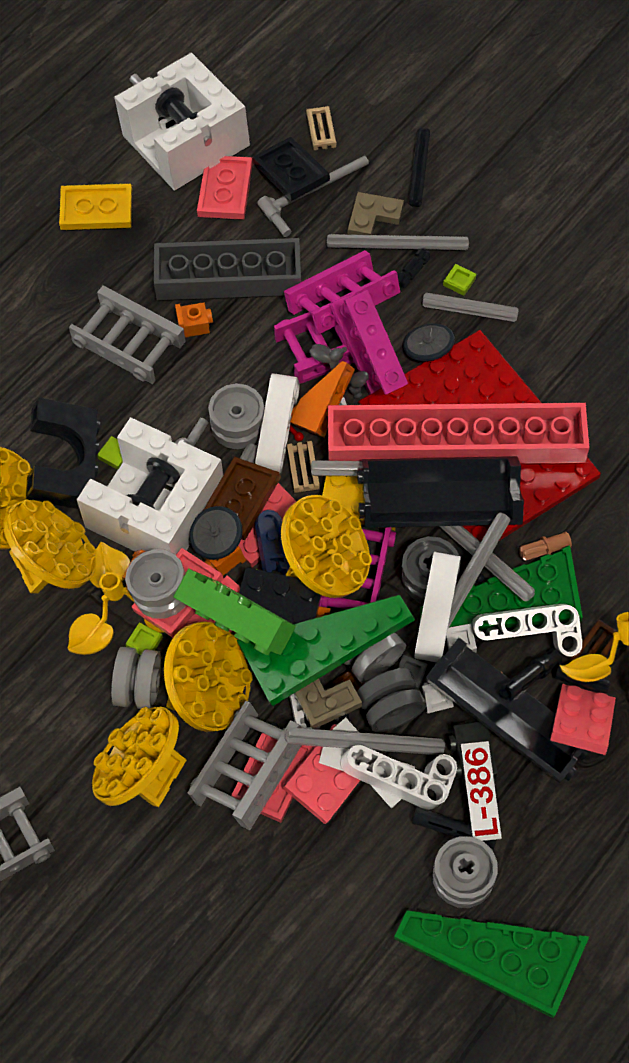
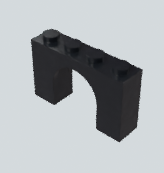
(79, 428)

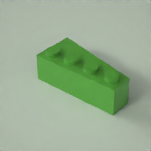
(234, 612)

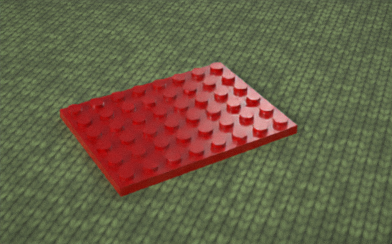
(480, 375)

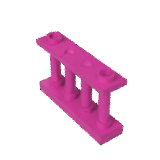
(335, 279)
(368, 342)
(307, 368)
(387, 540)

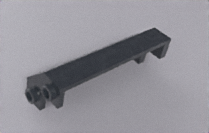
(440, 491)
(519, 722)

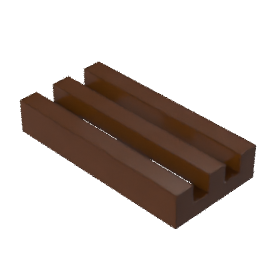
(607, 630)

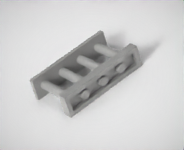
(129, 313)
(261, 785)
(13, 805)

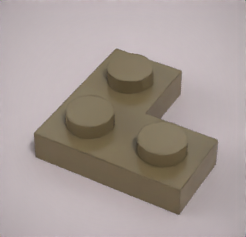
(373, 208)
(327, 705)

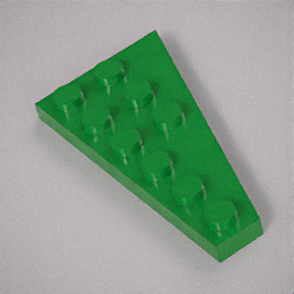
(550, 577)
(324, 645)
(508, 958)

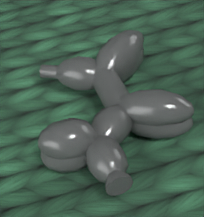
(326, 355)

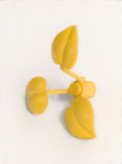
(88, 632)
(596, 666)

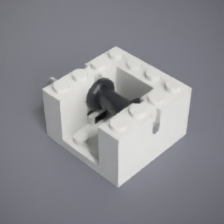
(206, 116)
(136, 505)

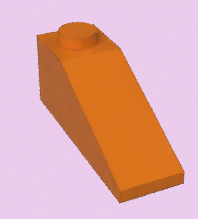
(312, 409)

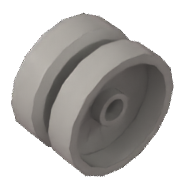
(236, 415)
(154, 581)
(377, 658)
(136, 678)
(460, 888)

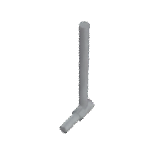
(273, 207)

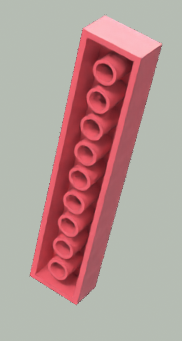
(459, 430)

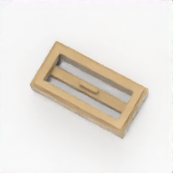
(323, 142)
(300, 448)

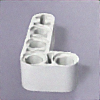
(274, 433)
(437, 607)
(525, 626)
(395, 771)

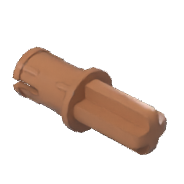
(545, 546)

